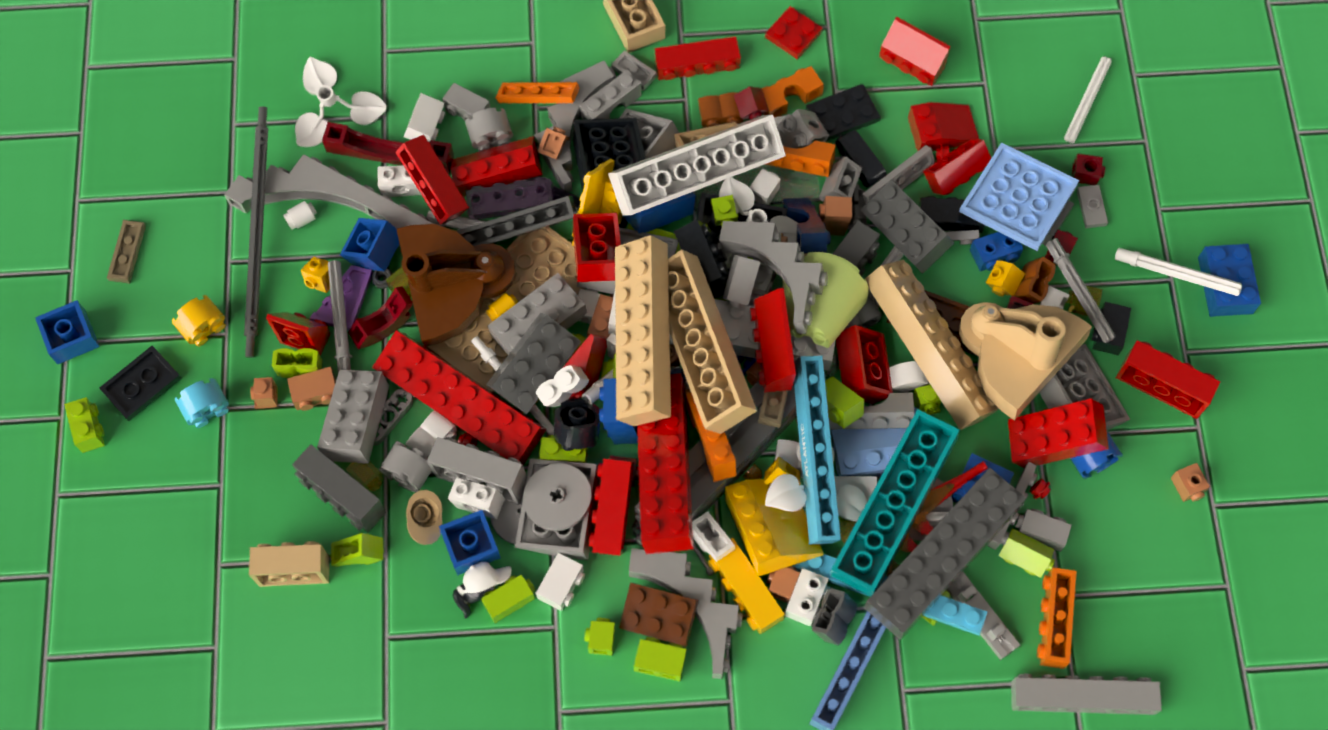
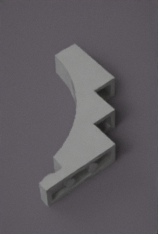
(563, 115)

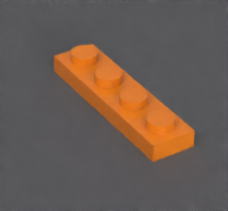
(538, 92)

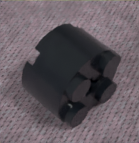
(576, 424)

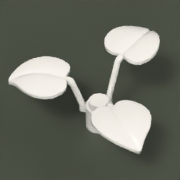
(319, 80)
(744, 200)
(789, 496)

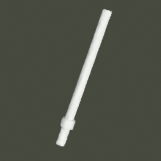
(488, 355)

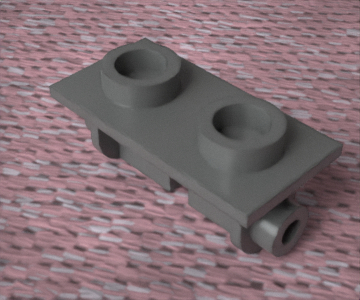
(857, 203)

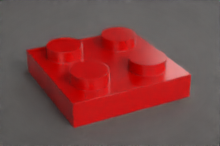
(793, 32)

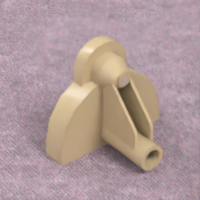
(1020, 349)

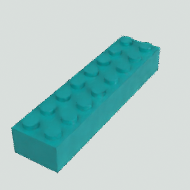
(895, 503)

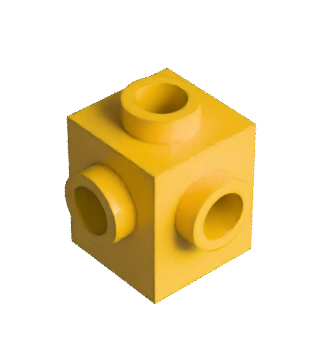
(316, 274)

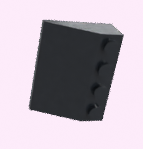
(606, 139)

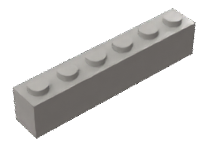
(1085, 696)

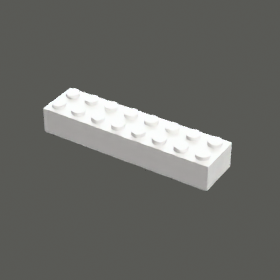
(696, 164)

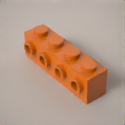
(1058, 618)

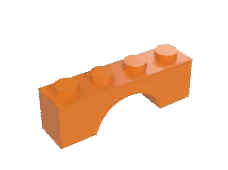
(812, 159)
(716, 445)

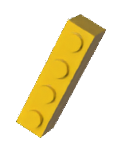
(748, 590)

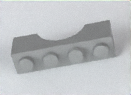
(892, 413)

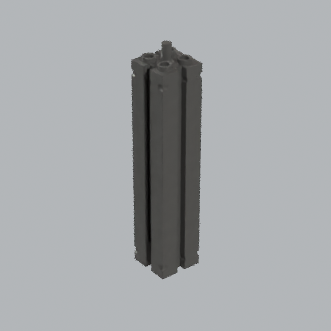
(747, 441)

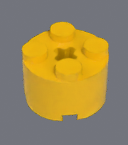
(199, 320)

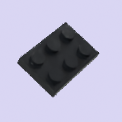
(845, 111)
(140, 383)

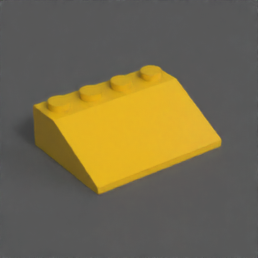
(769, 534)

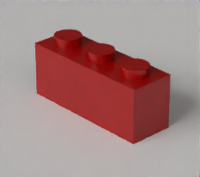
(957, 166)

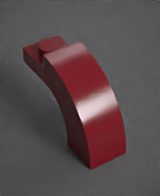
(382, 322)

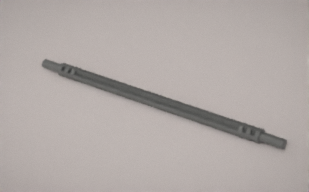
(256, 232)

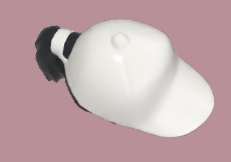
(476, 582)

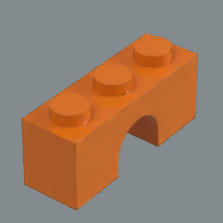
(803, 84)

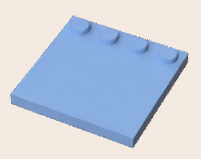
(1019, 196)

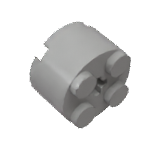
(489, 129)
(406, 467)

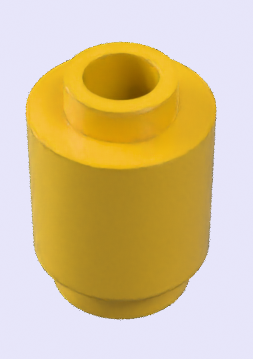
(501, 305)

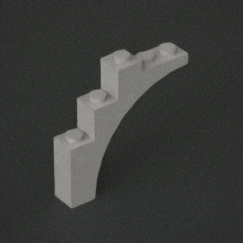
(764, 243)
(717, 619)

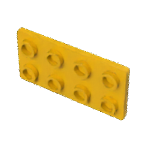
(598, 192)

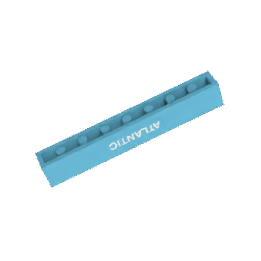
(816, 451)

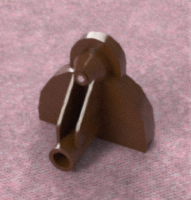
(450, 278)

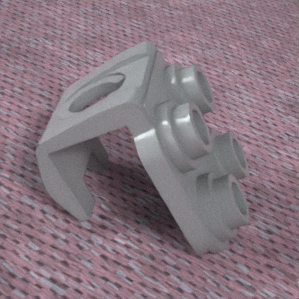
(800, 129)

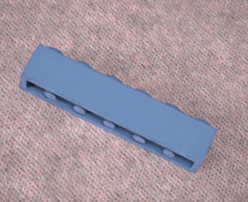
(848, 673)

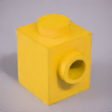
(1005, 278)

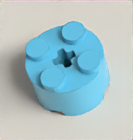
(202, 402)

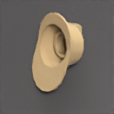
(424, 517)

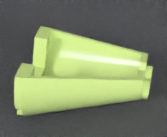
(839, 301)

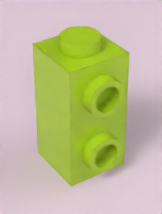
(1027, 553)
(509, 597)

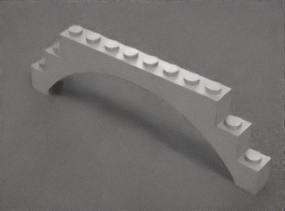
(318, 182)

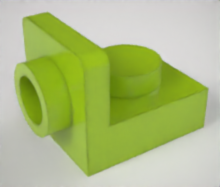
(724, 209)

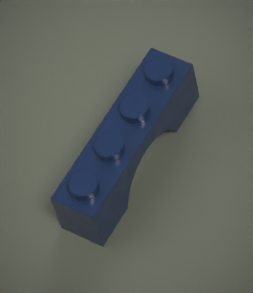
(811, 231)

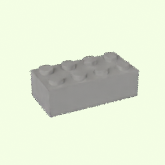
(551, 298)
(353, 416)
(468, 463)

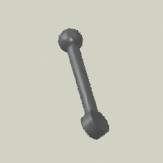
(709, 570)

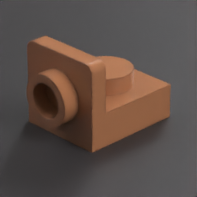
(553, 142)

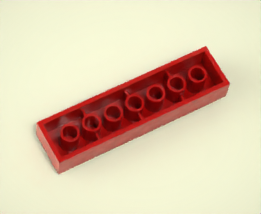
(459, 398)
(666, 478)

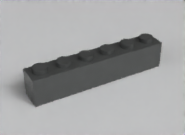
(521, 222)

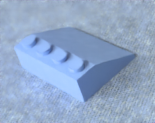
(864, 450)

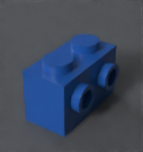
(993, 248)

